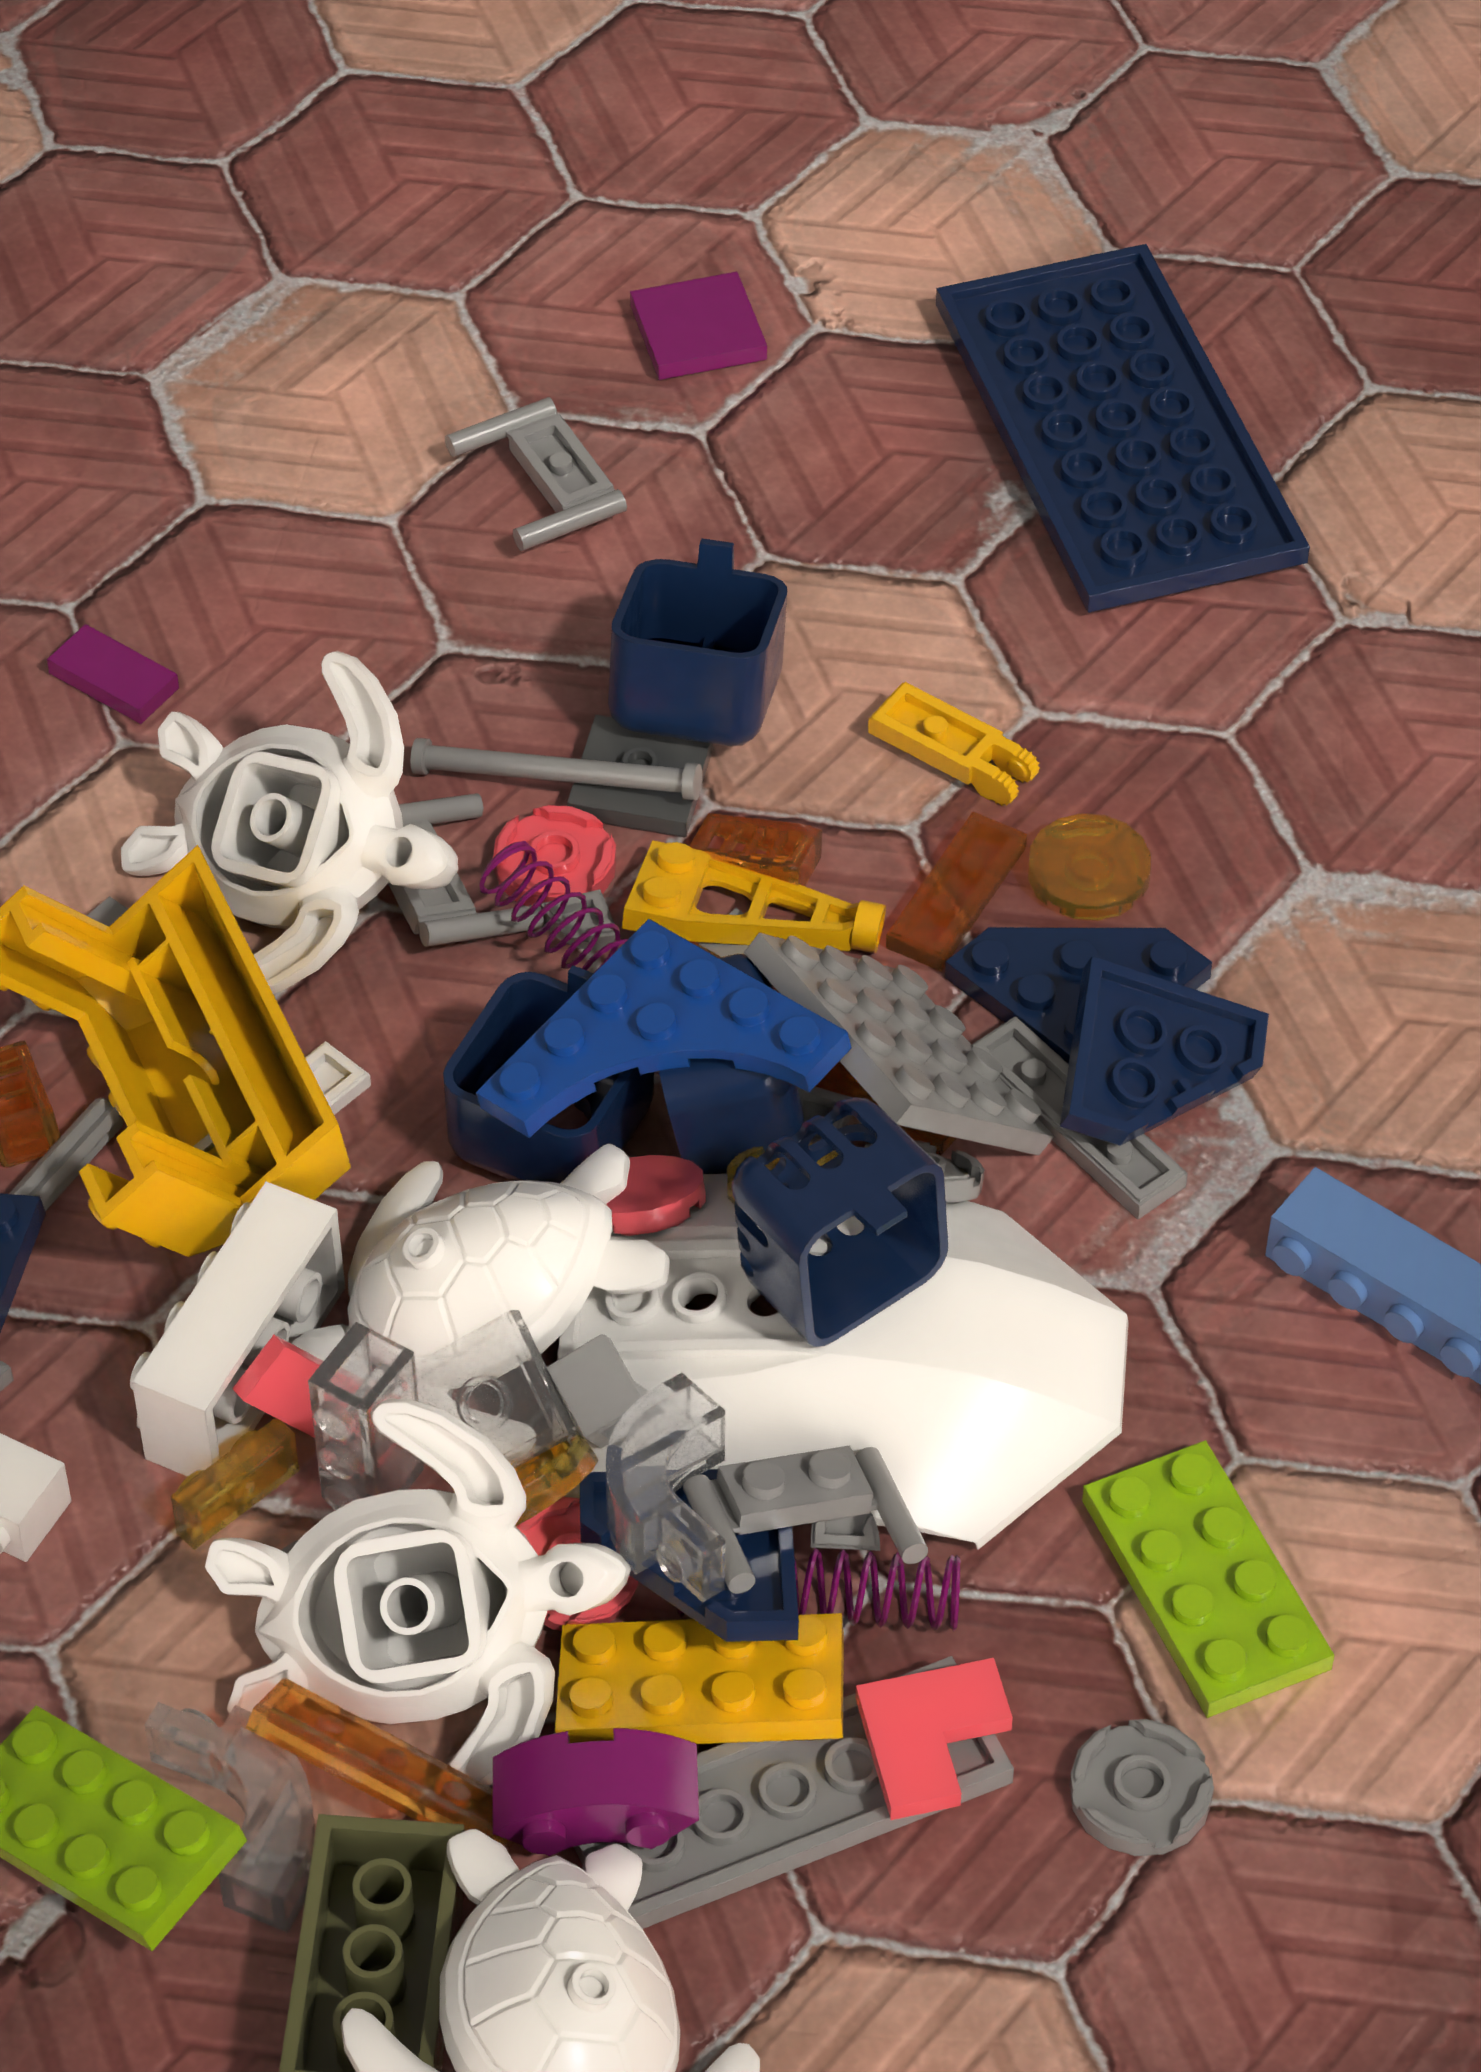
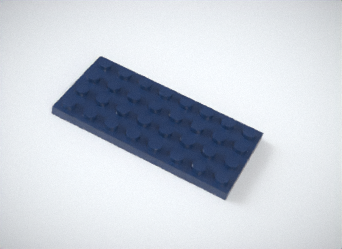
(1120, 428)

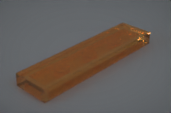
(372, 1759)

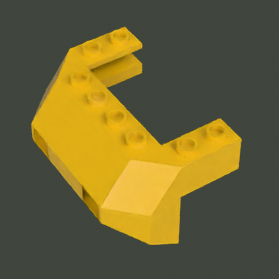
(187, 1052)

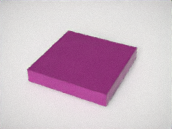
(698, 325)

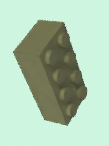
(372, 1938)

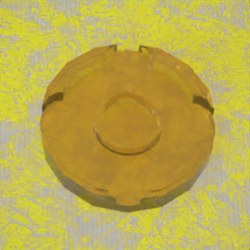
(1089, 866)
(554, 1474)

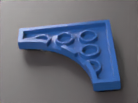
(656, 1011)

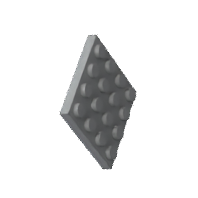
(904, 1045)

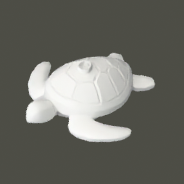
(297, 822)
(457, 1263)
(420, 1595)
(545, 1974)

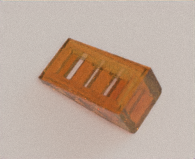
(789, 847)
(26, 1114)

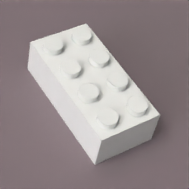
(268, 1279)

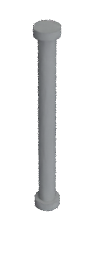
(595, 772)

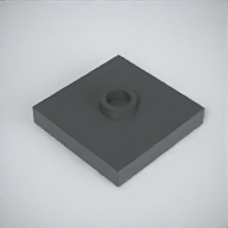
(633, 807)

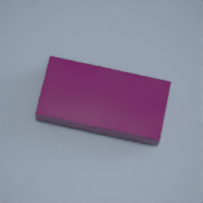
(113, 673)

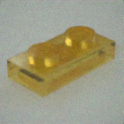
(235, 1482)

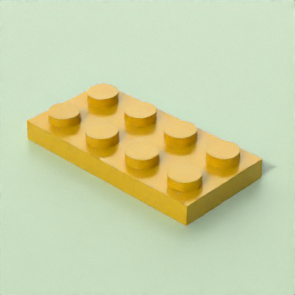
(697, 1685)

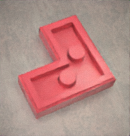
(915, 1719)

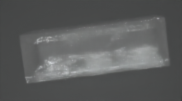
(343, 1391)

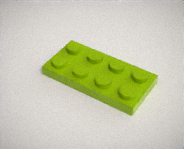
(1207, 1579)
(106, 1829)

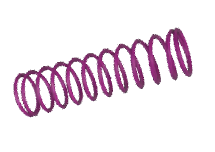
(522, 868)
(952, 1565)

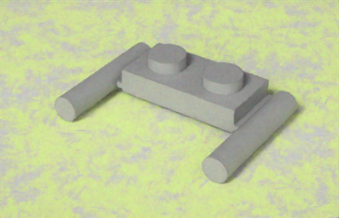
(554, 463)
(448, 912)
(800, 1492)

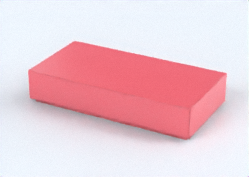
(279, 1383)

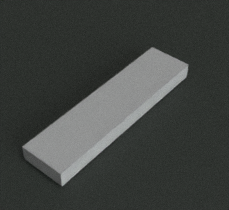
(1133, 1173)

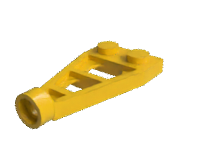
(677, 874)

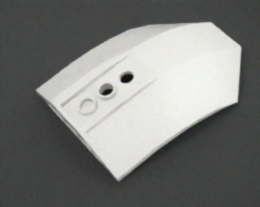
(966, 1386)

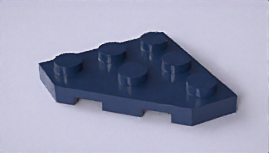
(1040, 971)
(1152, 1051)
(759, 1614)

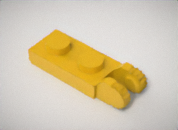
(953, 743)

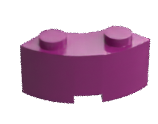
(595, 1791)

